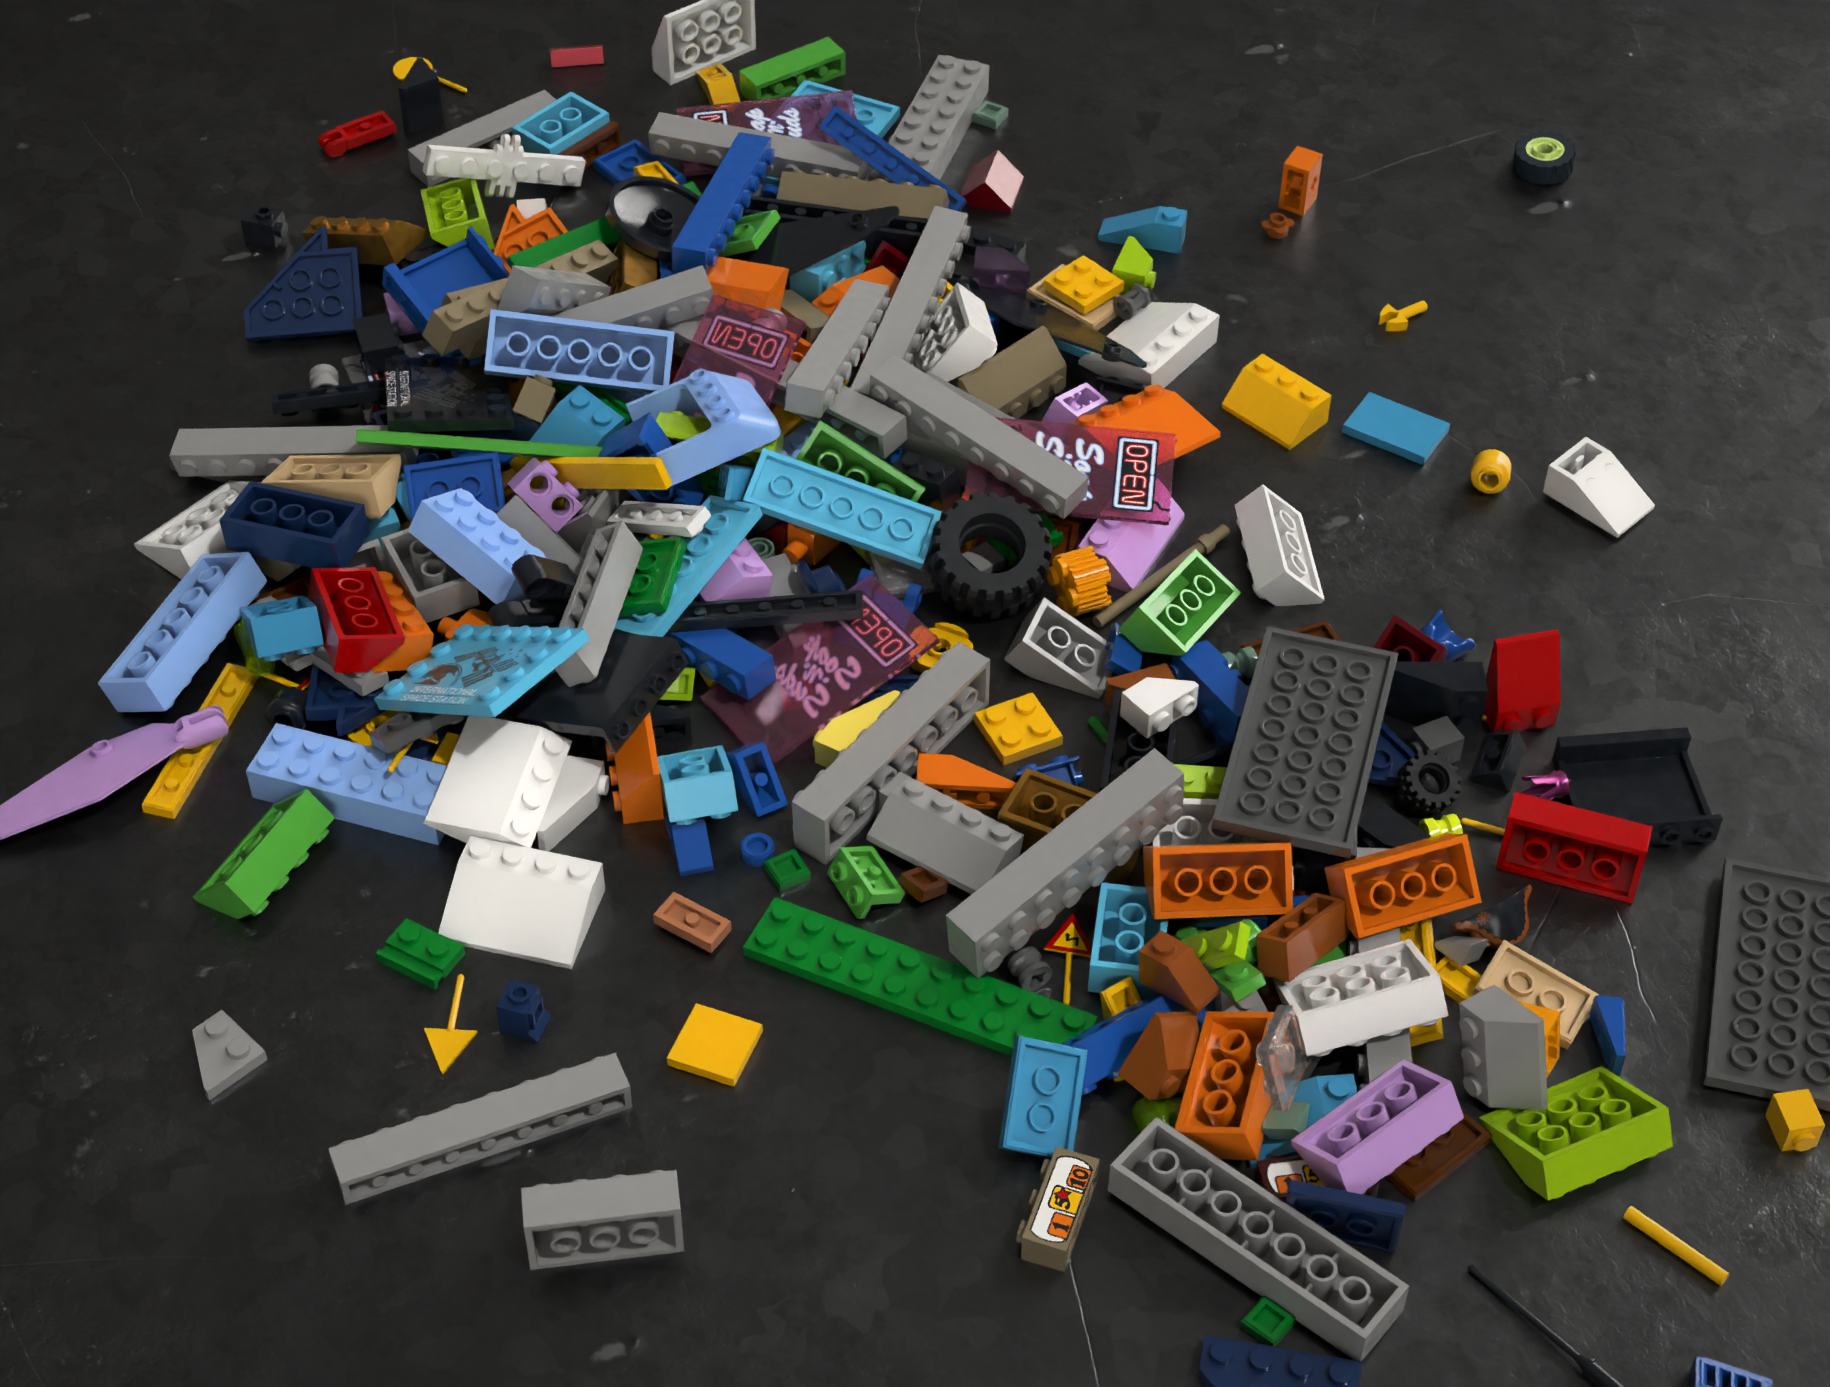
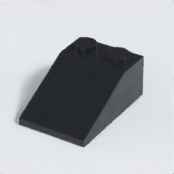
(1436, 690)

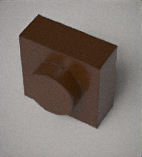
(922, 884)

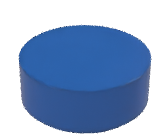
(756, 849)

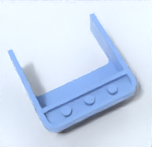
(732, 407)

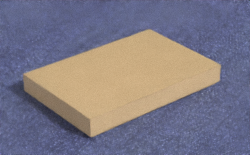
(1094, 319)
(1540, 985)

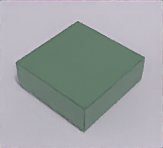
(990, 114)

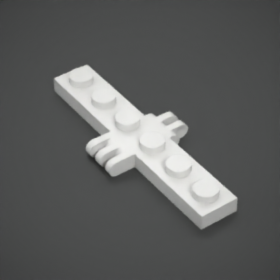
(503, 166)

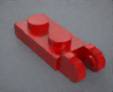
(356, 133)

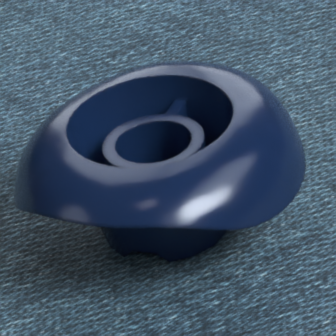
(819, 580)

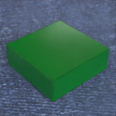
(787, 870)
(1268, 1322)

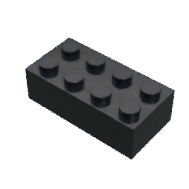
(1128, 746)

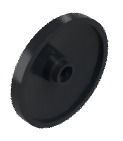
(650, 213)

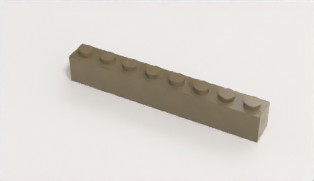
(469, 317)

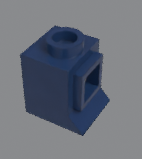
(522, 1011)

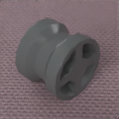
(1030, 969)

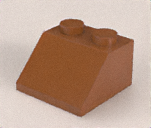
(1163, 1055)

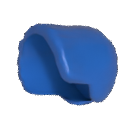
(1441, 632)

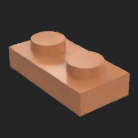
(692, 922)

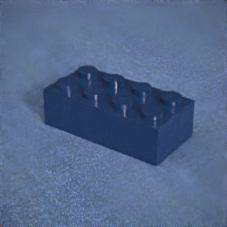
(294, 526)

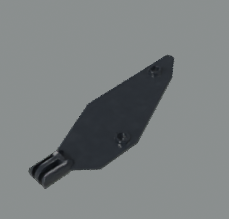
(808, 241)
(1036, 313)

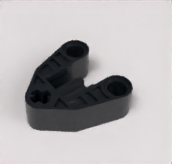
(548, 587)

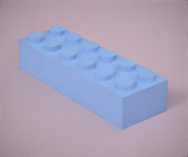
(578, 352)
(182, 633)
(348, 781)

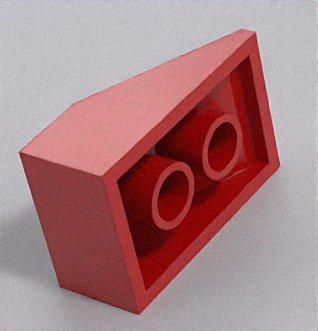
(1524, 682)

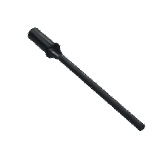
(1588, 1366)

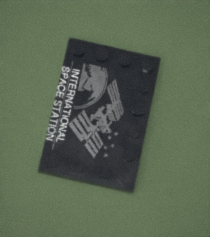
(445, 395)

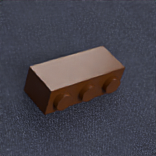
(1301, 937)

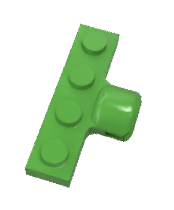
(1238, 978)

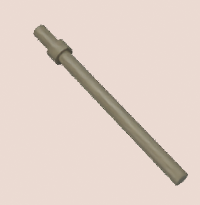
(1203, 544)

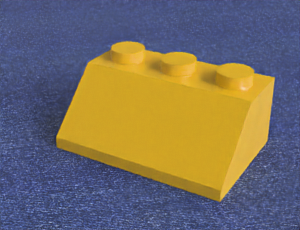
(1277, 402)

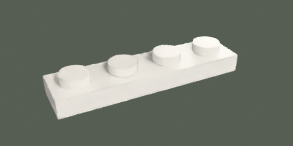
(661, 518)

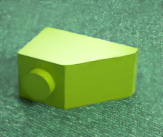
(1134, 266)

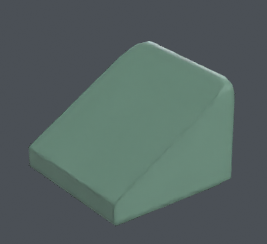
(1286, 1123)

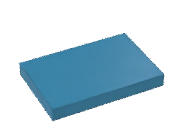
(1396, 428)
(1042, 1097)

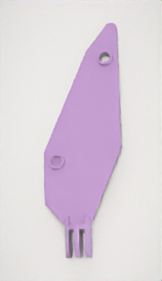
(106, 769)

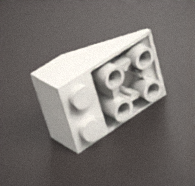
(1597, 487)

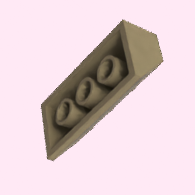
(1019, 375)

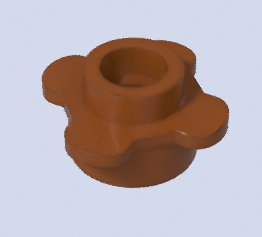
(1277, 225)

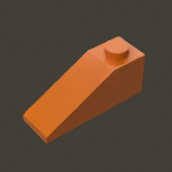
(964, 781)

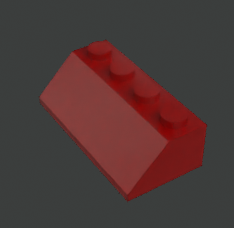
(354, 617)
(1574, 847)

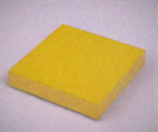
(714, 1045)

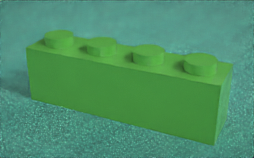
(786, 72)

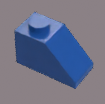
(756, 778)

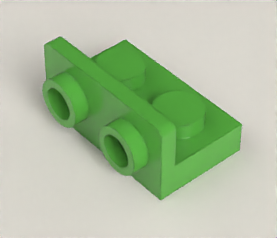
(863, 879)

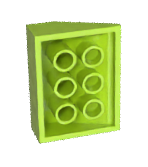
(1585, 1133)

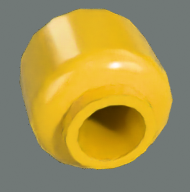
(1490, 471)

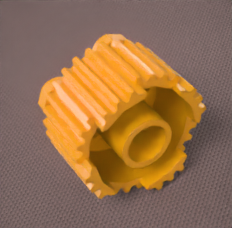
(1080, 581)

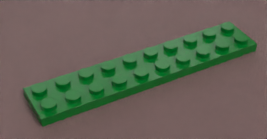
(908, 980)

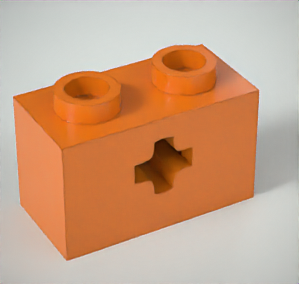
(1300, 180)

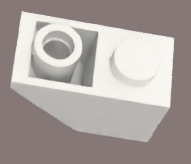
(1157, 703)

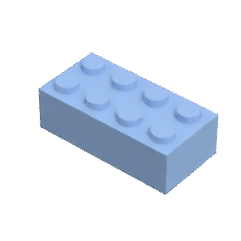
(472, 542)

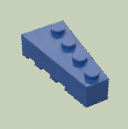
(645, 439)
(1220, 689)

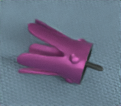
(1550, 786)

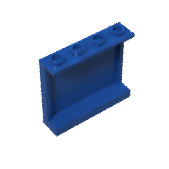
(424, 284)

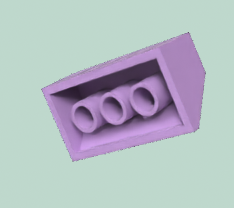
(1130, 546)
(739, 577)
(1379, 1128)

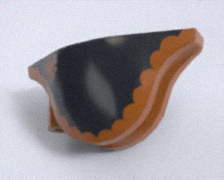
(1501, 922)

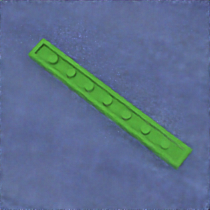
(473, 444)

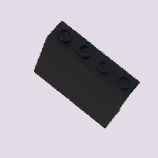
(612, 705)
(1640, 780)

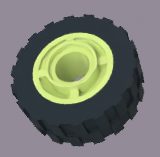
(1544, 157)

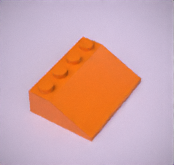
(1157, 411)

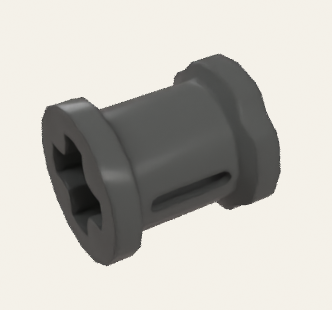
(1131, 301)

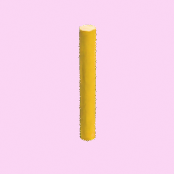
(1676, 1245)

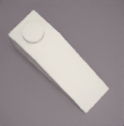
(573, 799)

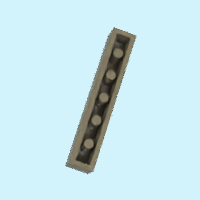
(861, 194)

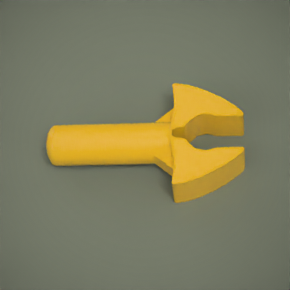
(1397, 319)

